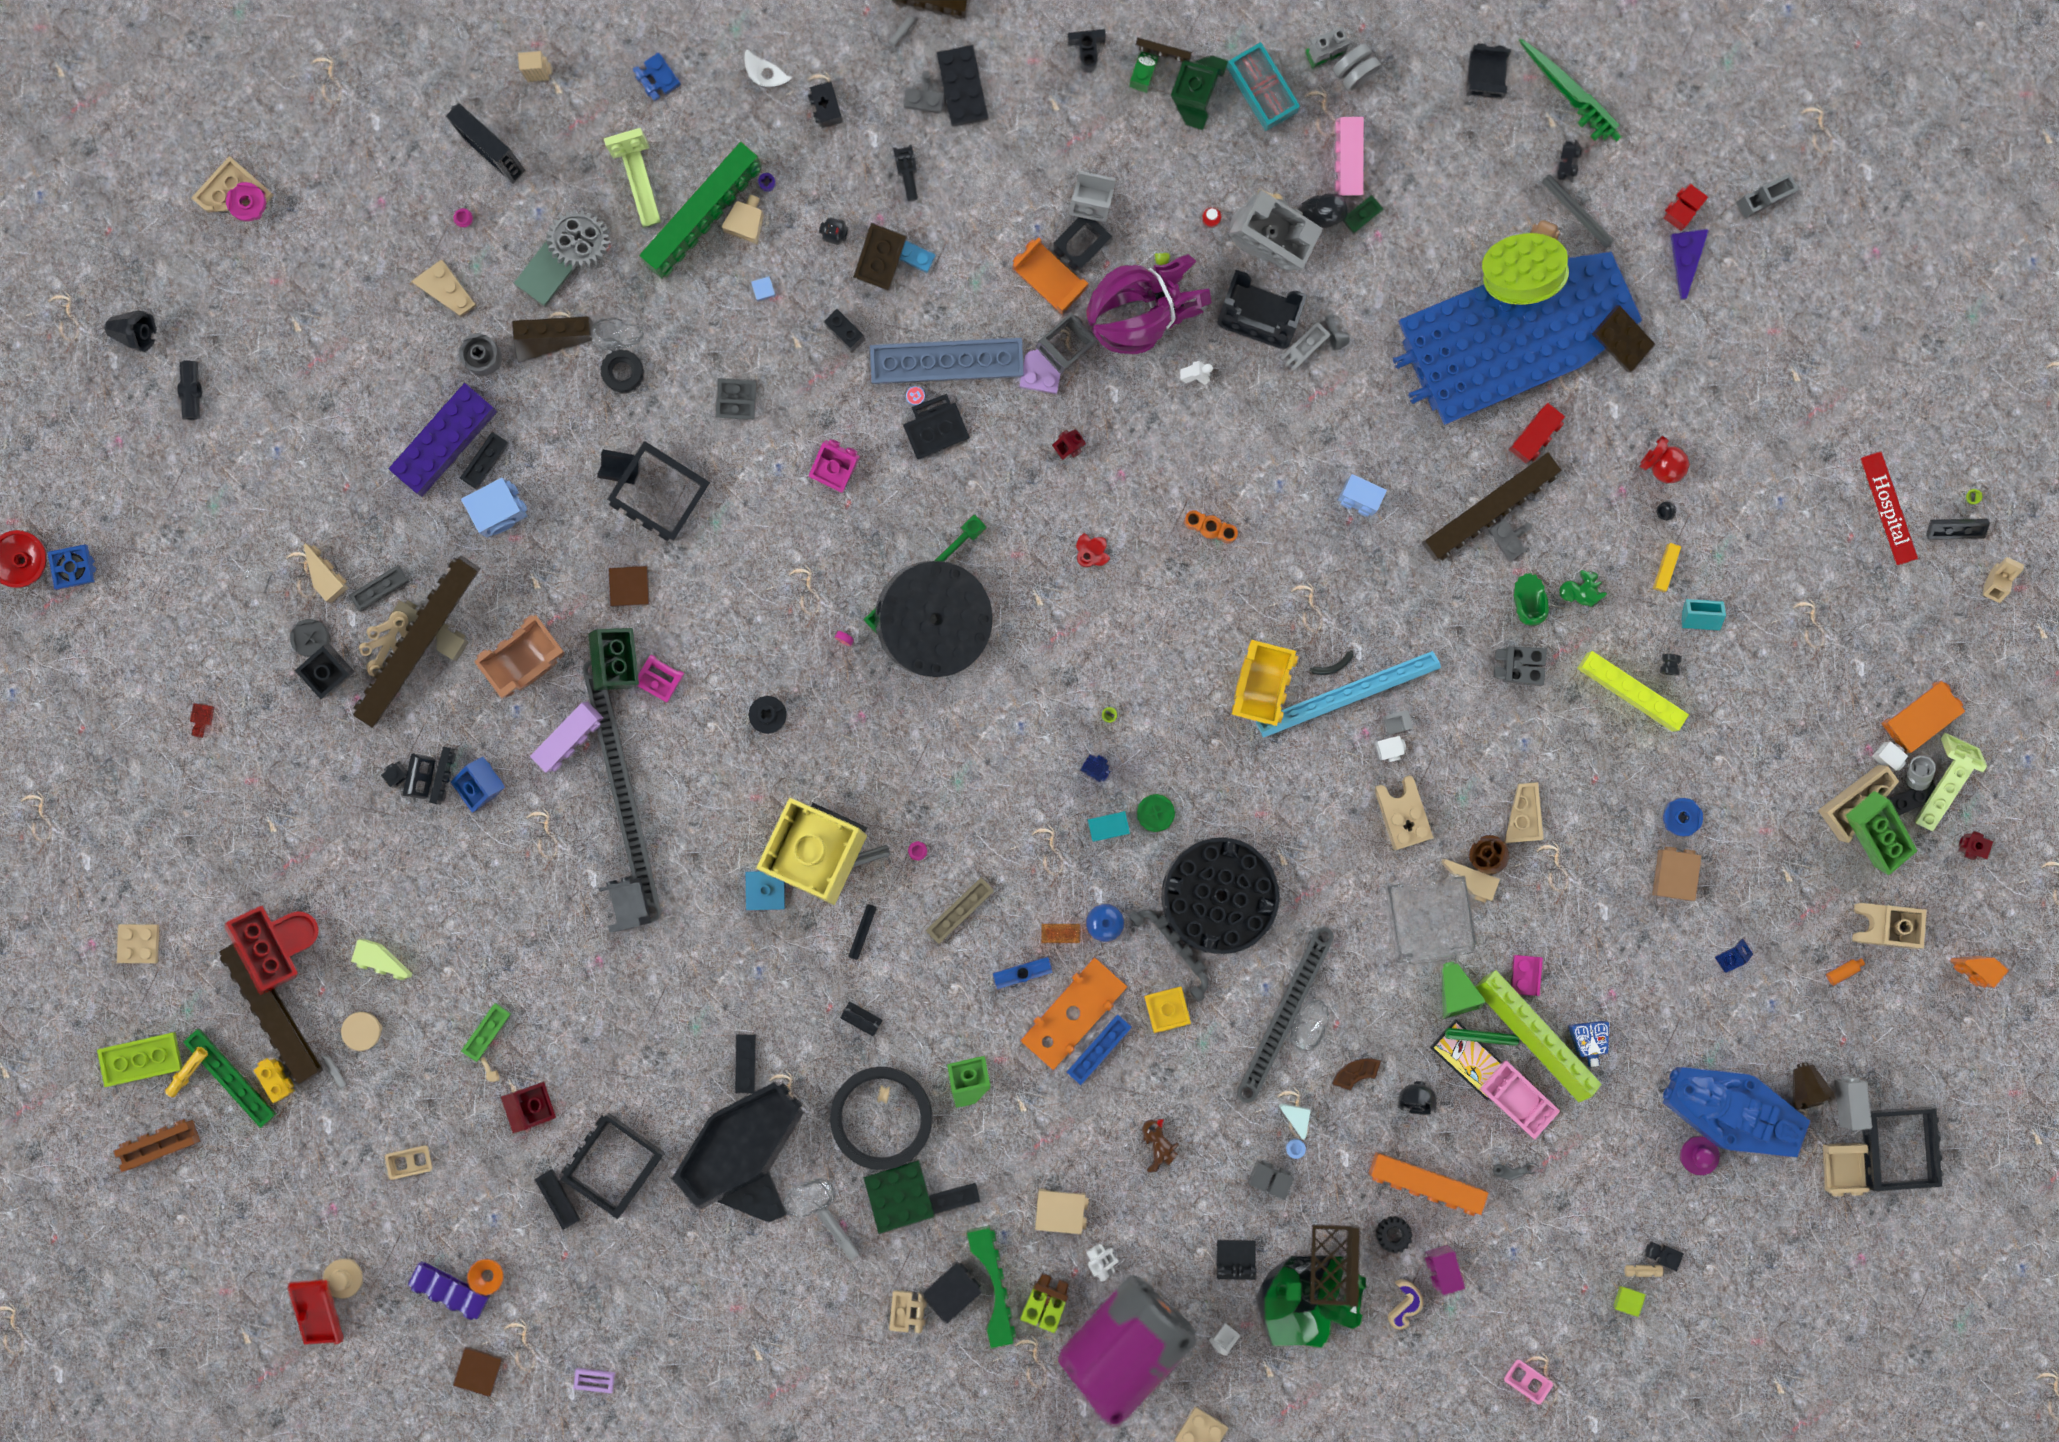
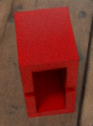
(1685, 207)

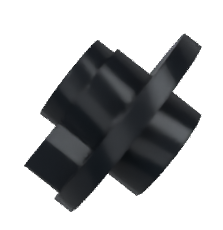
(767, 714)

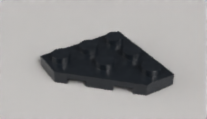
(758, 1200)

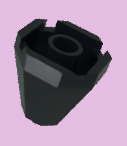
(132, 330)

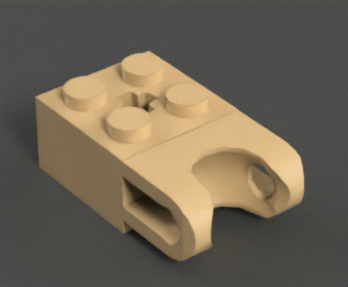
(1399, 810)
(1886, 923)

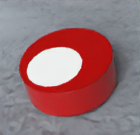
(1211, 217)

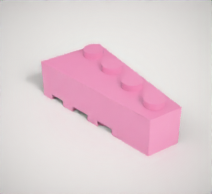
(1349, 155)

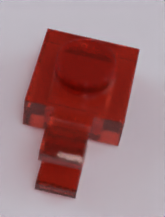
(201, 716)

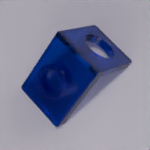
(1734, 957)

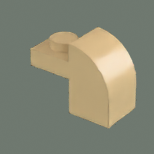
(2000, 579)

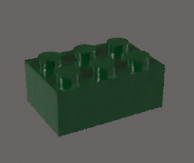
(613, 658)

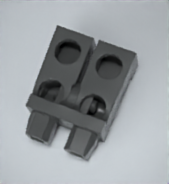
(1515, 665)

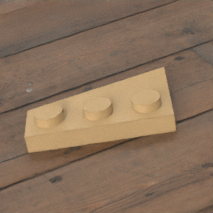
(444, 287)
(1525, 816)

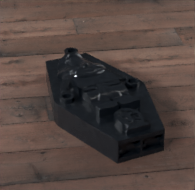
(738, 1145)

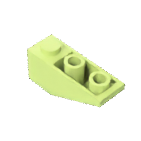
(378, 957)

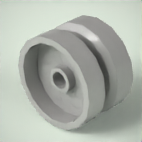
(1357, 67)

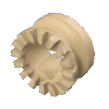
(883, 1096)

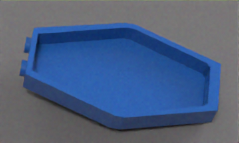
(1736, 1111)

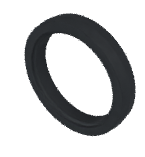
(845, 1145)

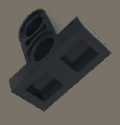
(1087, 52)

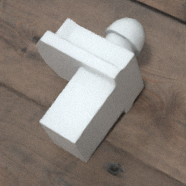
(1196, 371)

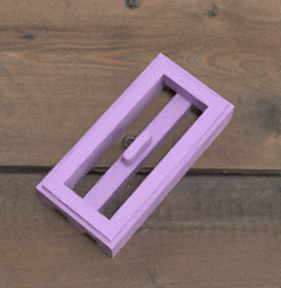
(611, 1375)

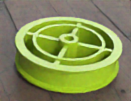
(1525, 268)

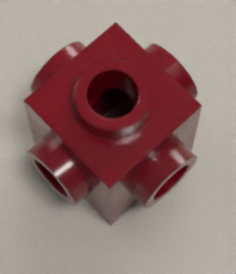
(1069, 444)
(1975, 846)

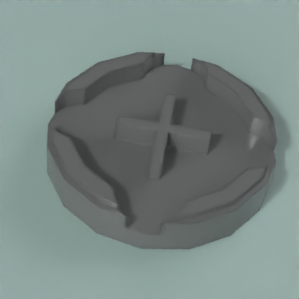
(309, 637)

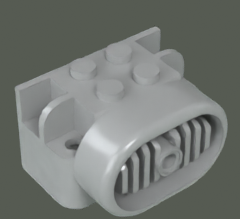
(1274, 232)

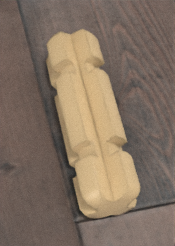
(1643, 1270)

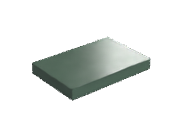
(543, 276)

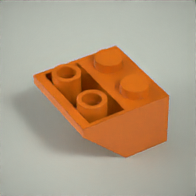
(1980, 969)

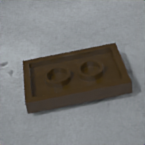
(880, 256)
(1623, 338)

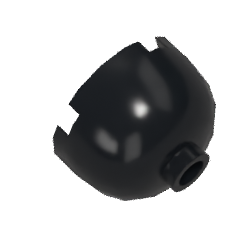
(1418, 1099)

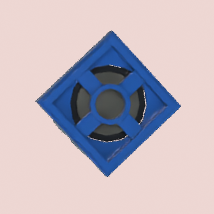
(74, 567)

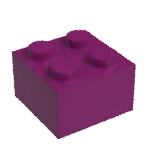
(1445, 1270)

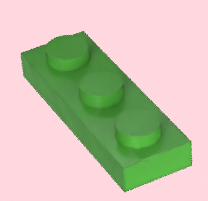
(486, 1032)

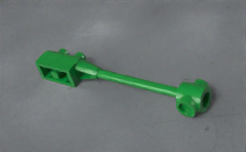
(971, 529)

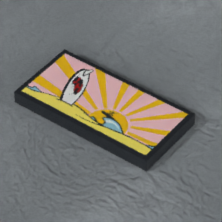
(1467, 1058)

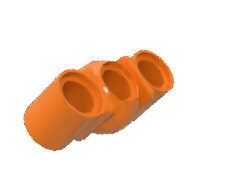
(1201, 526)

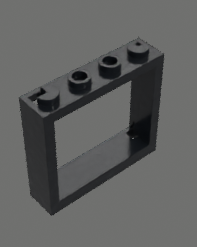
(485, 143)
(648, 523)
(1933, 1152)
(580, 1153)

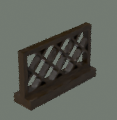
(1352, 1265)

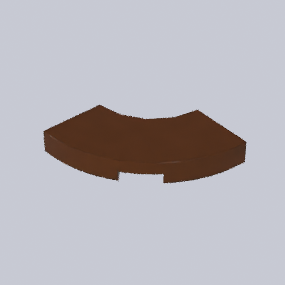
(1356, 1071)

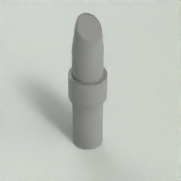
(901, 31)
(334, 1071)

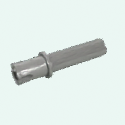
(838, 1233)

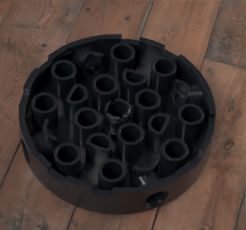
(961, 615)
(1192, 903)

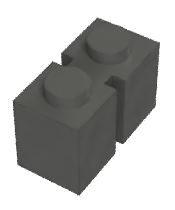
(1262, 1175)

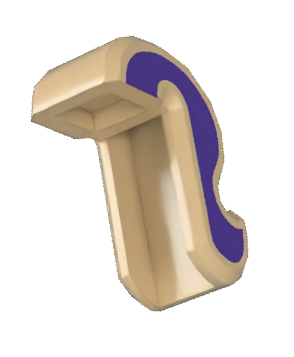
(1408, 1307)

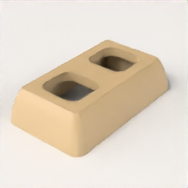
(412, 1168)

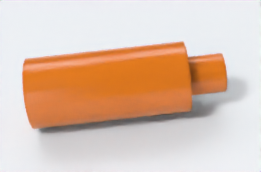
(1844, 971)

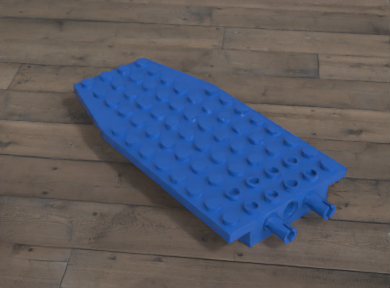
(1487, 350)

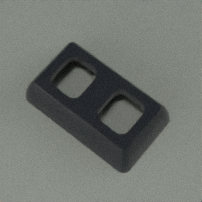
(414, 775)

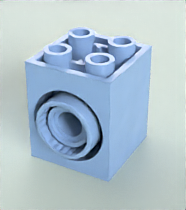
(495, 507)

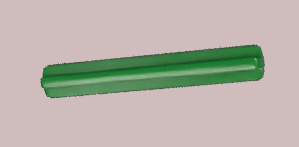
(1481, 1036)

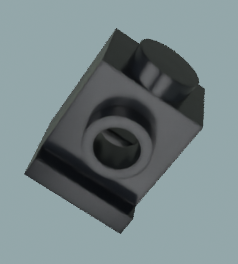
(394, 774)

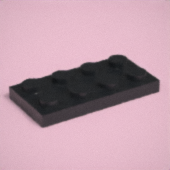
(962, 85)

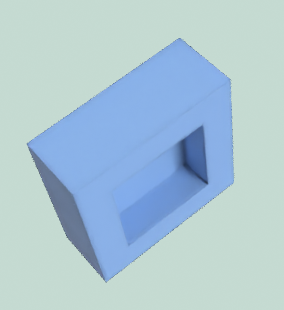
(763, 288)

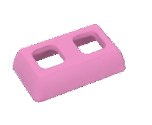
(1522, 1386)

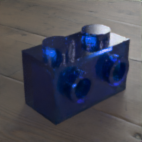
(1096, 768)

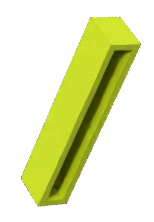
(1632, 691)

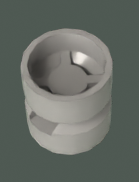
(1920, 773)

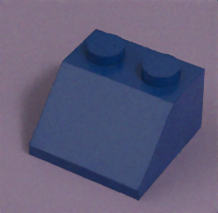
(477, 784)

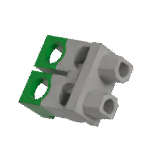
(1327, 47)

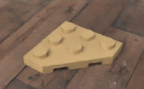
(214, 191)

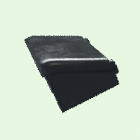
(1260, 313)

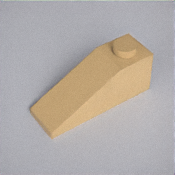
(1478, 883)

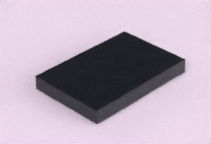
(936, 431)

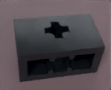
(821, 94)
(844, 330)

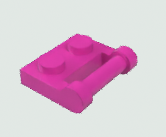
(655, 684)

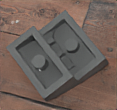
(736, 398)

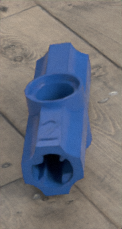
(1035, 969)

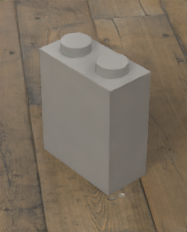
(1853, 1103)

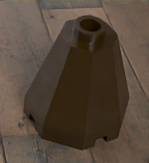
(1809, 1087)

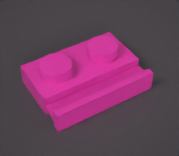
(1526, 974)

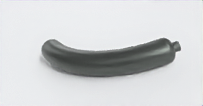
(1334, 668)

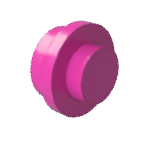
(463, 218)
(917, 850)

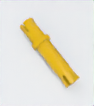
(182, 1077)

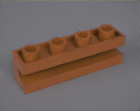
(158, 1145)

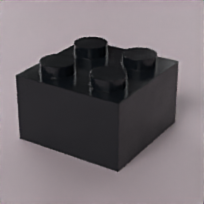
(324, 671)

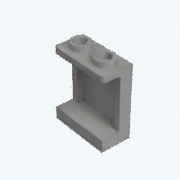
(1092, 196)

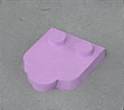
(1039, 373)

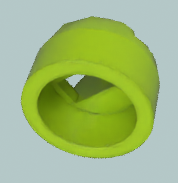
(1162, 258)
(1978, 496)
(1108, 718)

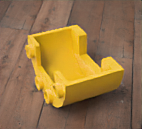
(1263, 682)

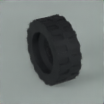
(622, 356)

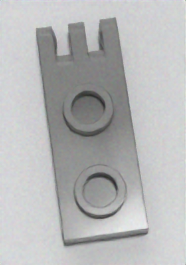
(1306, 345)

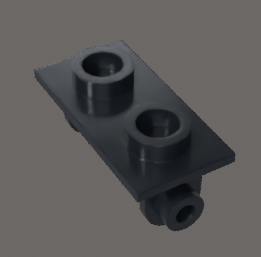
(1570, 168)
(861, 1018)

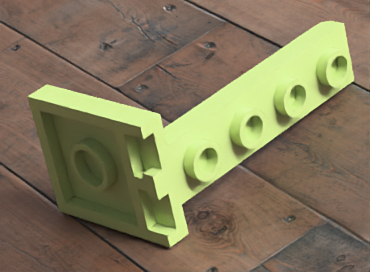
(629, 147)
(1965, 760)

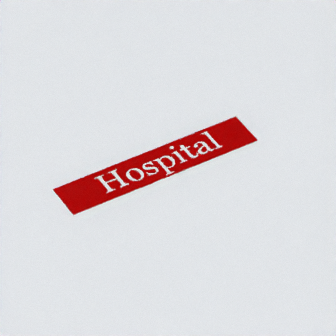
(1889, 508)

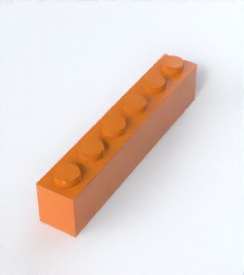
(1428, 1183)

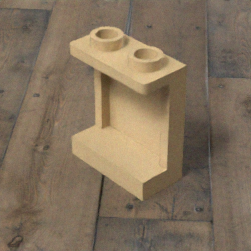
(1845, 1168)
(1061, 1211)

